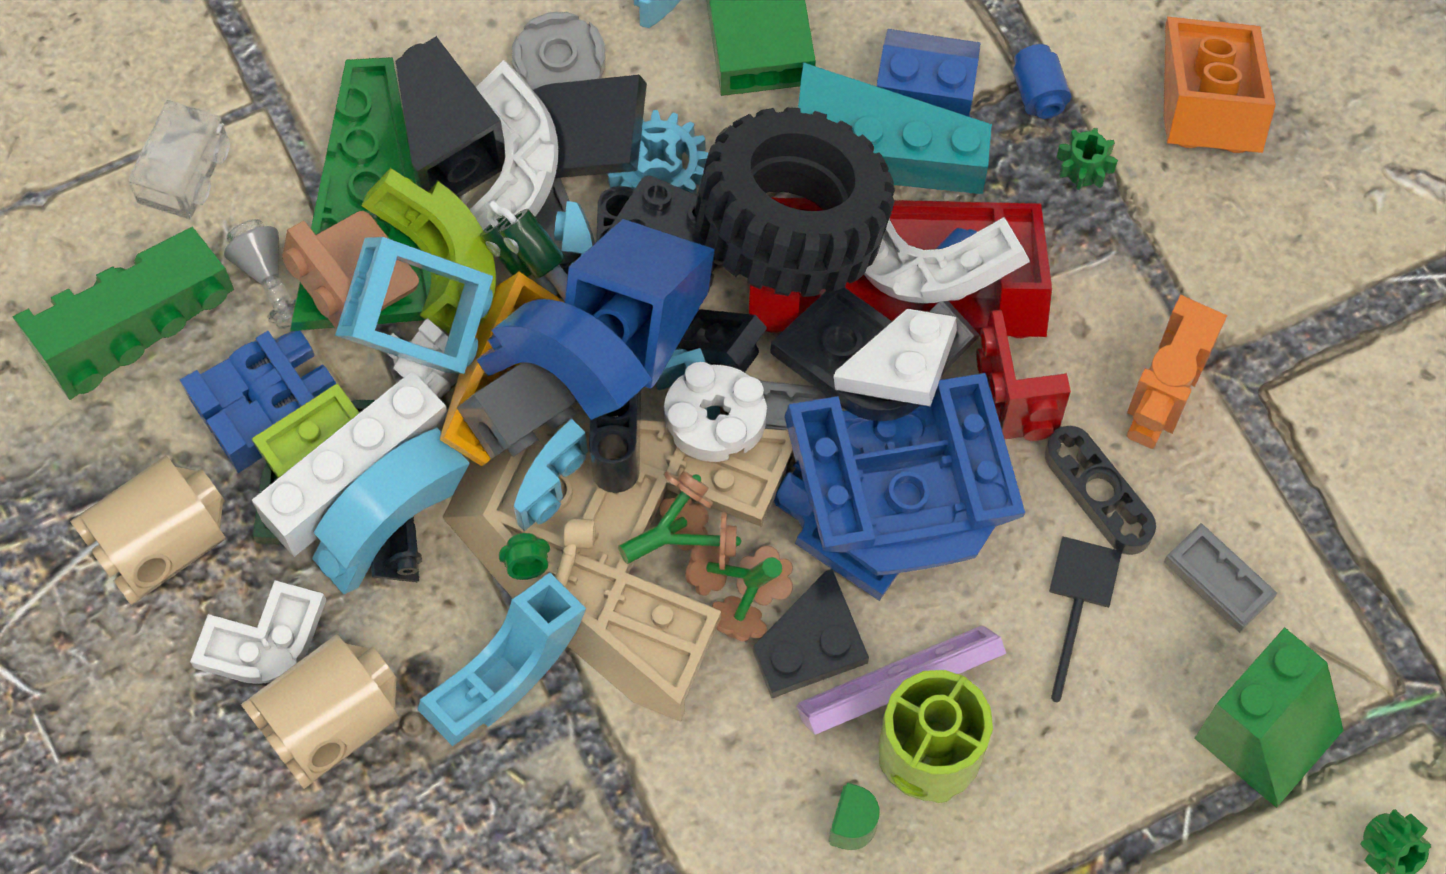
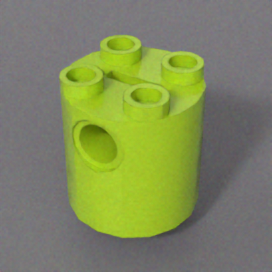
(934, 735)

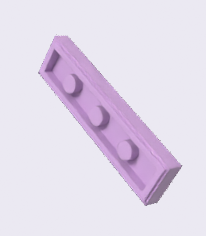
(876, 687)

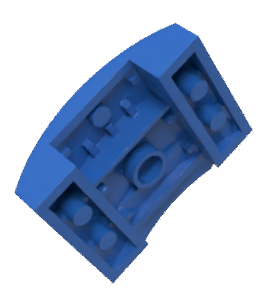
(910, 486)

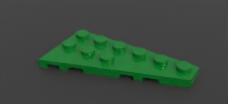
(363, 145)

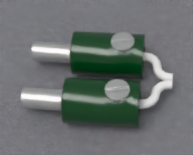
(525, 247)

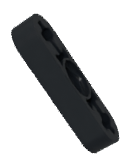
(1134, 508)

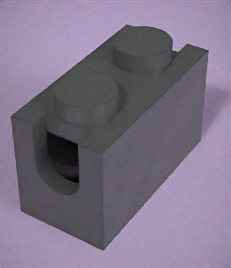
(515, 406)

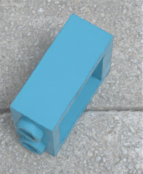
(369, 291)

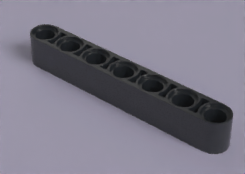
(612, 435)

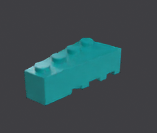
(916, 139)

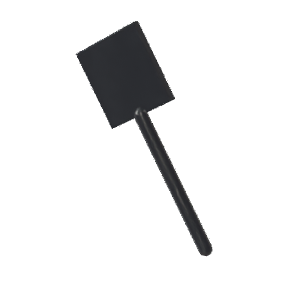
(1087, 575)

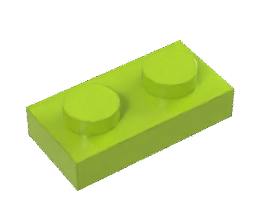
(304, 429)

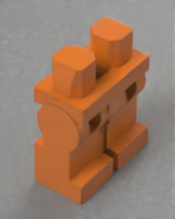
(1175, 367)

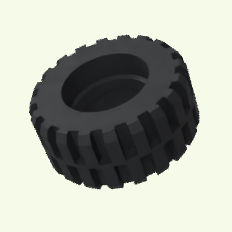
(783, 244)

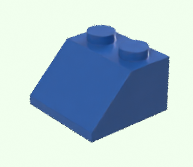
(930, 69)

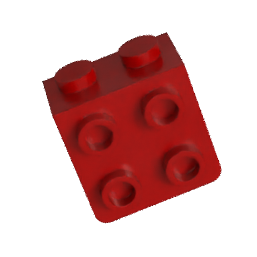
(1024, 406)

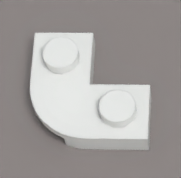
(264, 651)

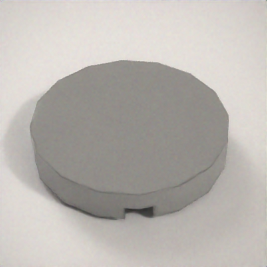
(558, 50)

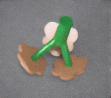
(683, 524)
(758, 577)

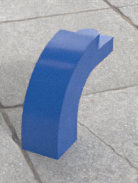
(573, 348)

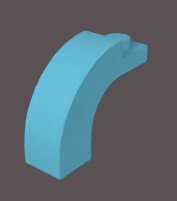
(381, 502)
(518, 656)

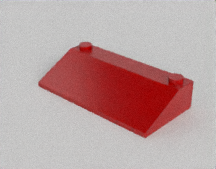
(1020, 295)

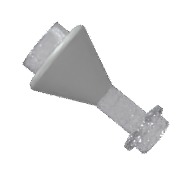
(256, 252)

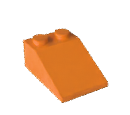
(1216, 85)

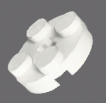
(720, 386)

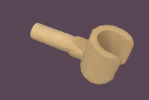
(577, 534)

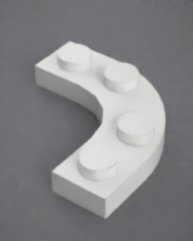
(529, 145)
(946, 272)

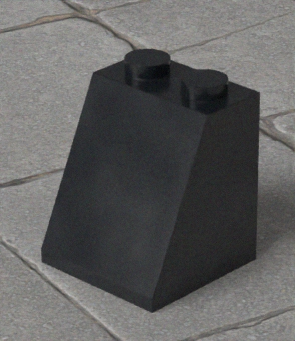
(447, 121)

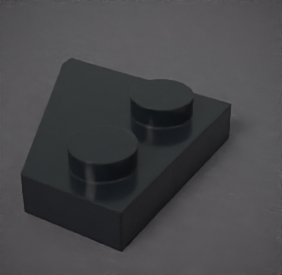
(810, 640)

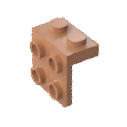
(329, 259)

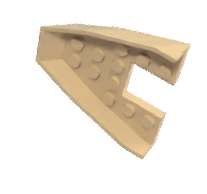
(631, 629)

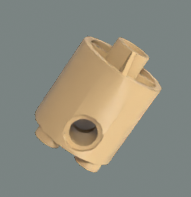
(153, 526)
(325, 707)

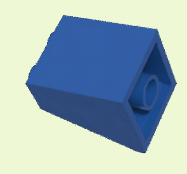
(642, 289)

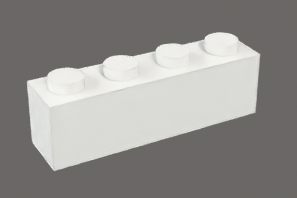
(307, 490)

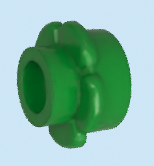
(525, 556)

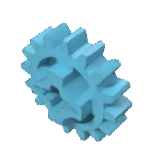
(662, 155)

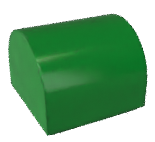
(854, 818)

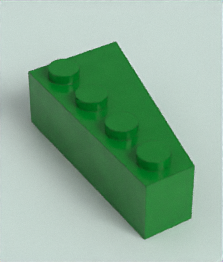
(125, 311)

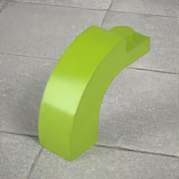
(439, 227)

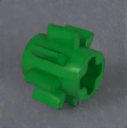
(1087, 145)
(1395, 844)

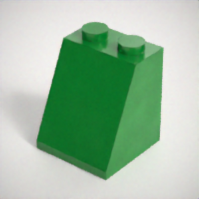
(1275, 718)

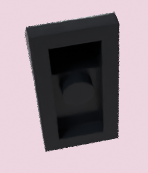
(724, 337)

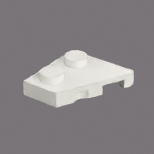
(902, 359)

